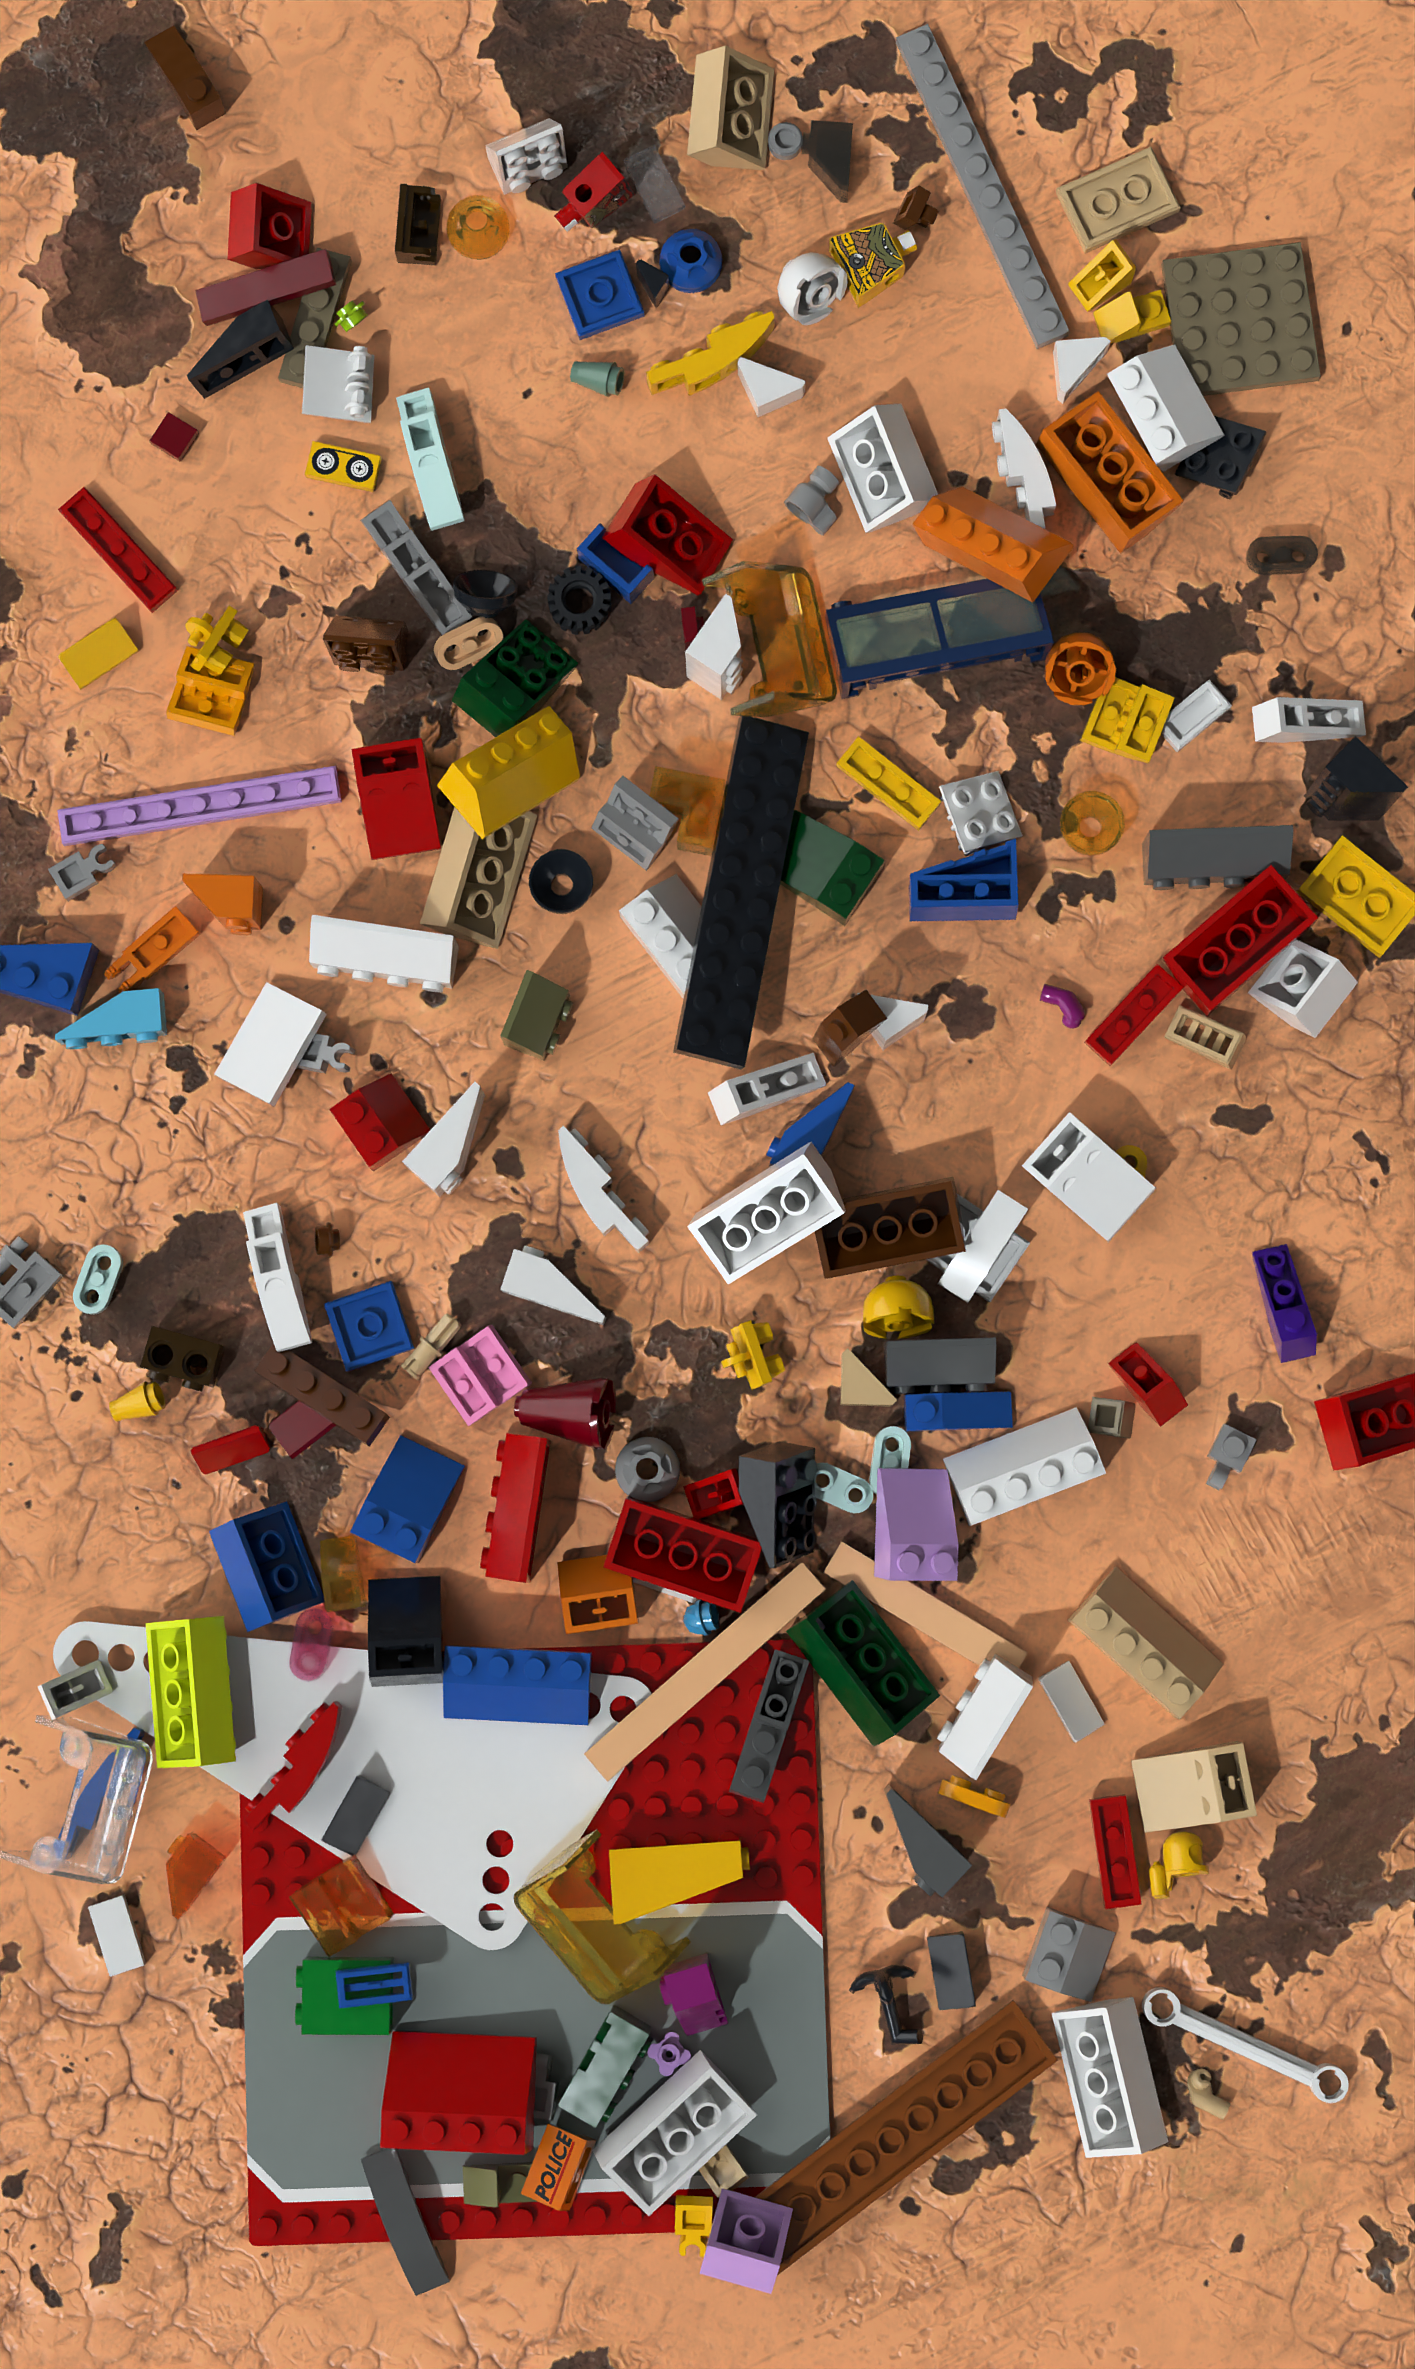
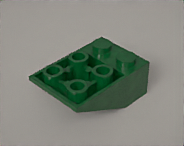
(513, 679)

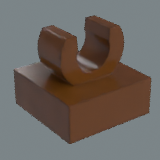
(915, 210)

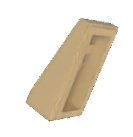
(1233, 1051)

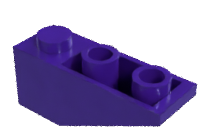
(1285, 1304)

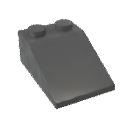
(932, 1856)

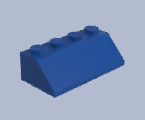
(516, 1685)

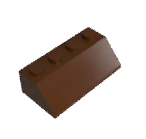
(892, 1228)

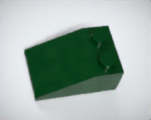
(828, 868)

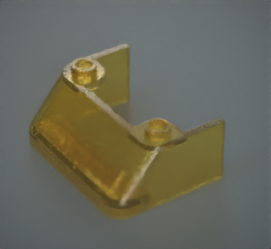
(785, 634)
(582, 1932)

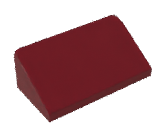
(299, 1428)

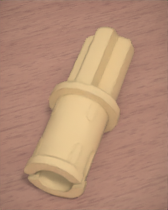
(431, 1346)

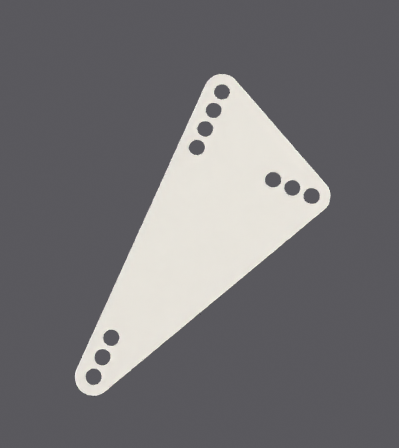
(445, 1775)

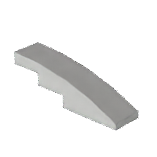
(415, 568)

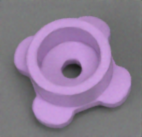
(659, 2050)

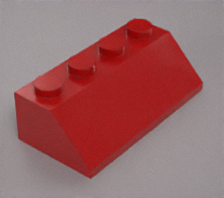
(1239, 940)
(517, 1507)
(683, 1554)

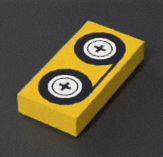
(343, 466)

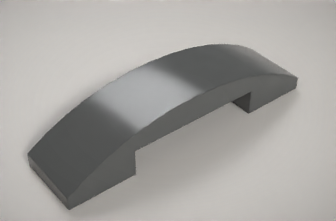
(404, 2221)

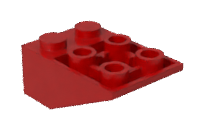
(396, 798)

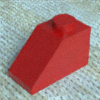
(1148, 1384)

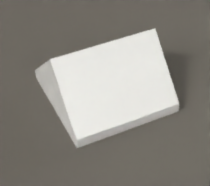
(902, 1018)

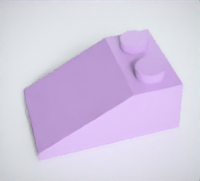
(915, 1526)

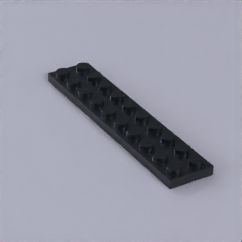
(741, 892)

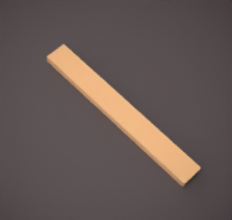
(704, 1671)

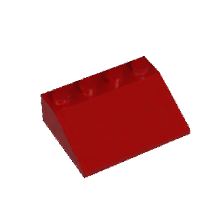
(459, 2093)

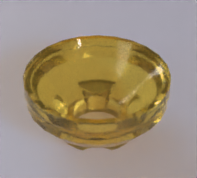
(482, 242)
(1097, 806)

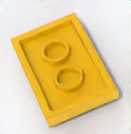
(1360, 896)

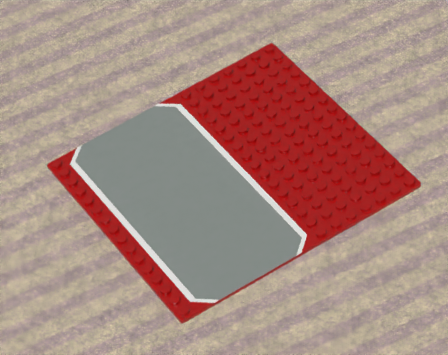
(321, 2096)

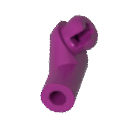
(1067, 1002)

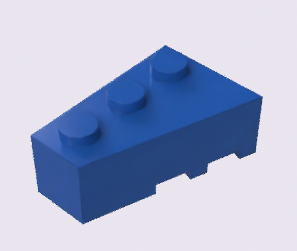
(968, 888)

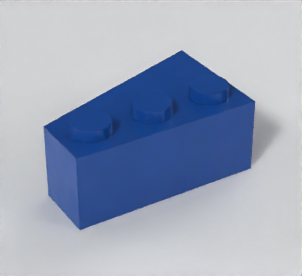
(48, 973)

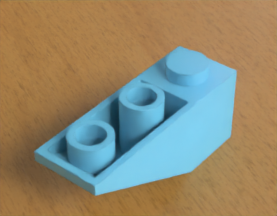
(125, 1016)

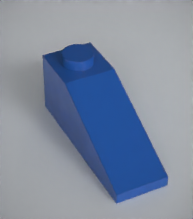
(813, 1127)
(957, 1411)

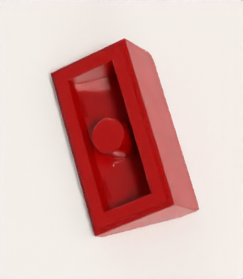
(231, 1449)

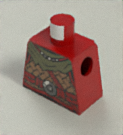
(604, 189)

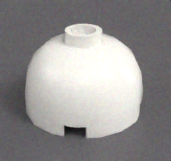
(810, 286)

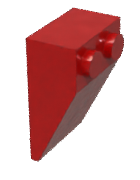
(667, 534)
(1369, 1422)

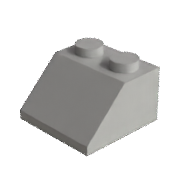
(1068, 1955)

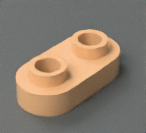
(468, 644)

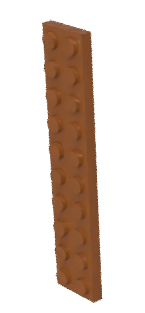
(907, 2128)

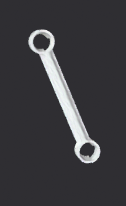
(1245, 2045)

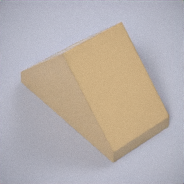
(860, 1386)

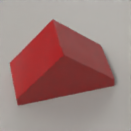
(714, 1494)

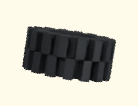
(579, 621)

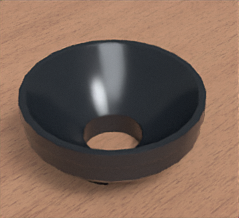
(485, 592)
(555, 864)

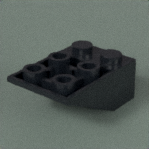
(780, 1499)
(405, 1631)

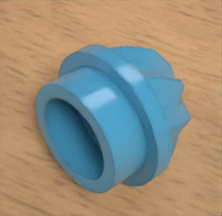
(701, 1618)

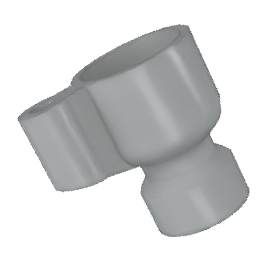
(808, 500)

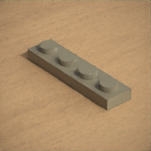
(314, 321)

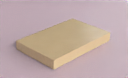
(1118, 200)

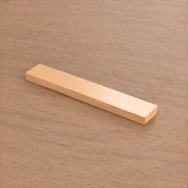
(922, 1610)

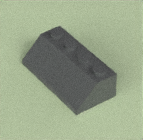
(1215, 855)

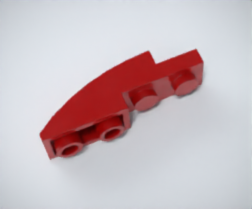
(308, 1755)

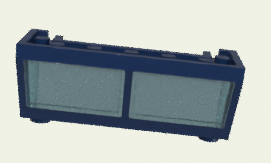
(933, 633)

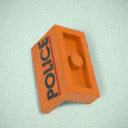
(558, 2168)

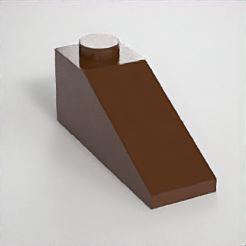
(186, 77)
(848, 1027)

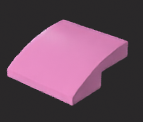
(480, 1375)

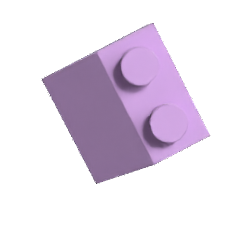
(746, 2241)

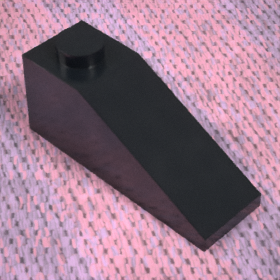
(243, 347)

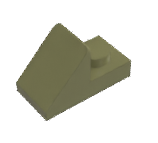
(495, 2183)

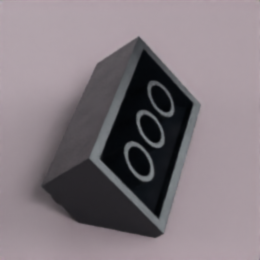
(1354, 786)

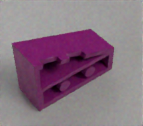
(693, 1994)

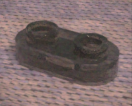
(1280, 555)

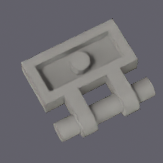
(27, 1286)

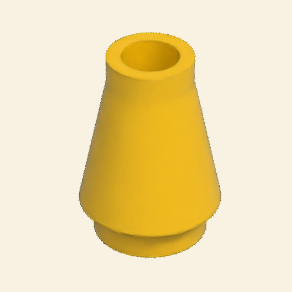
(139, 1402)

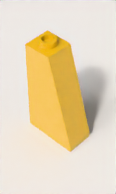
(665, 1875)

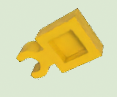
(693, 2221)

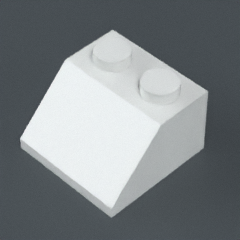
(1304, 987)

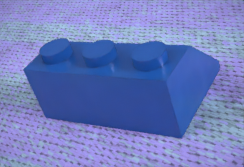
(267, 1566)

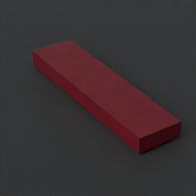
(274, 283)

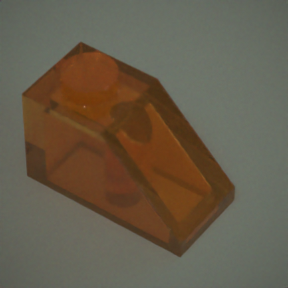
(190, 1870)

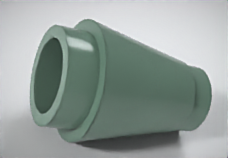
(598, 376)

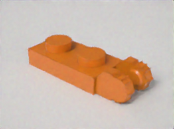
(154, 949)

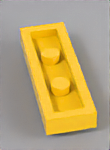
(888, 783)

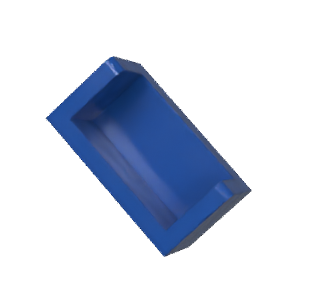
(619, 572)

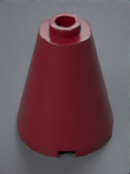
(571, 1411)

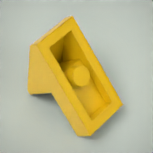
(1132, 316)

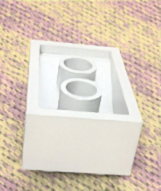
(445, 1148)

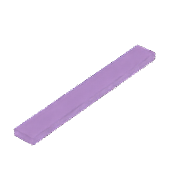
(199, 806)

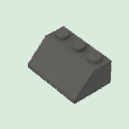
(940, 1364)

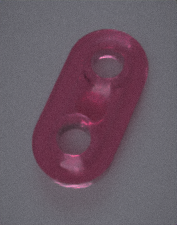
(311, 1645)

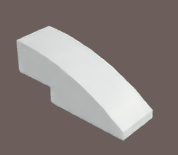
(983, 1246)

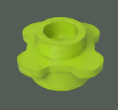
(351, 315)

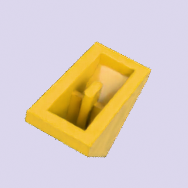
(1103, 276)

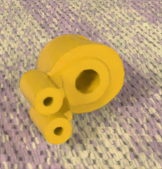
(1181, 1859)

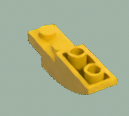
(705, 368)

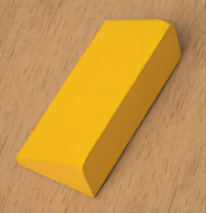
(98, 653)

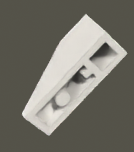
(1307, 719)
(766, 1088)
(540, 1282)

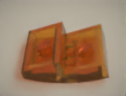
(341, 1905)

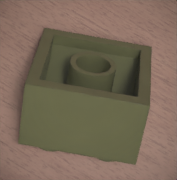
(536, 1016)

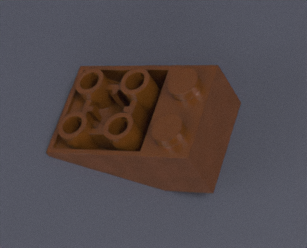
(367, 644)

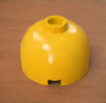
(897, 1307)

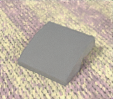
(634, 823)

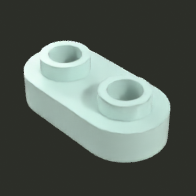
(95, 1278)
(886, 1459)
(839, 1486)

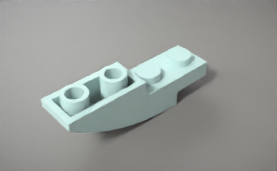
(429, 459)

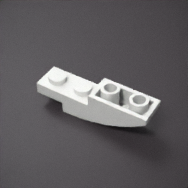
(1024, 467)
(589, 1179)
(275, 1277)

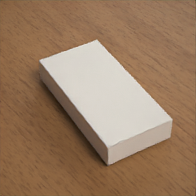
(1194, 715)
(117, 1935)

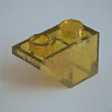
(341, 1574)

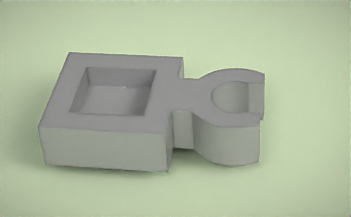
(76, 874)
(324, 1052)

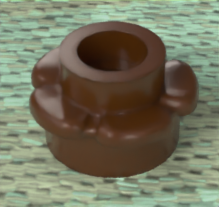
(326, 1240)

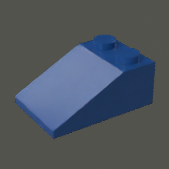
(407, 1499)

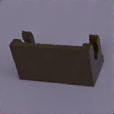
(417, 225)

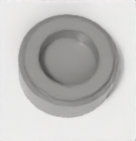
(785, 141)

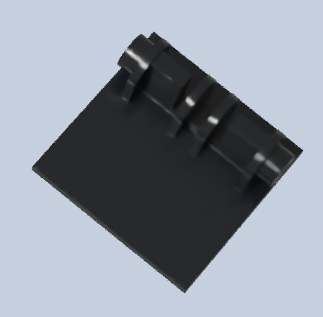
(1225, 460)

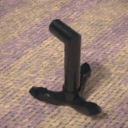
(883, 1985)

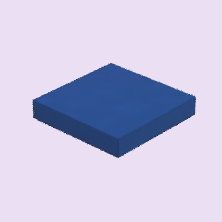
(599, 294)
(369, 1326)

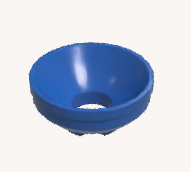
(691, 276)

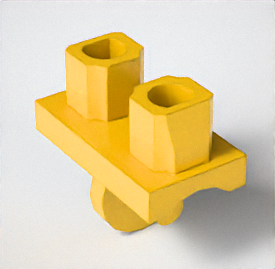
(226, 629)
(748, 1357)

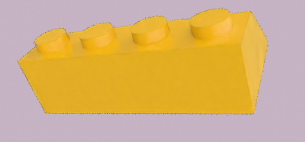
(512, 772)

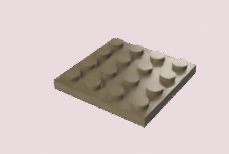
(1242, 318)

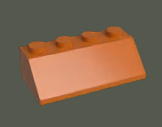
(1109, 471)
(991, 541)

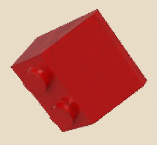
(267, 226)
(380, 1121)

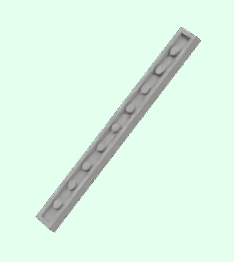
(982, 186)

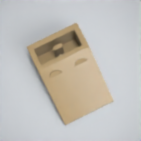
(1194, 1787)

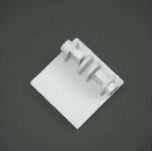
(338, 383)
(980, 812)

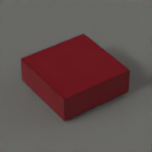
(174, 436)

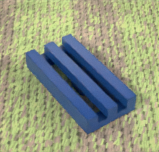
(405, 1981)

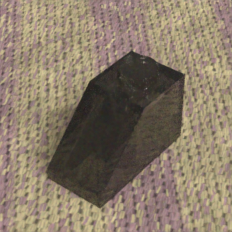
(830, 154)

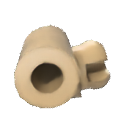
(1202, 2095)

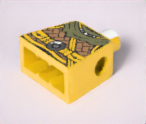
(871, 259)

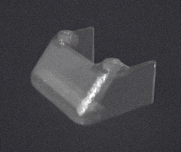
(101, 1806)

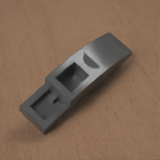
(769, 1726)

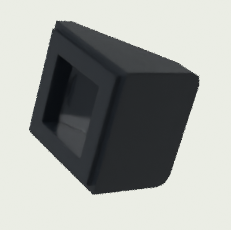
(653, 280)

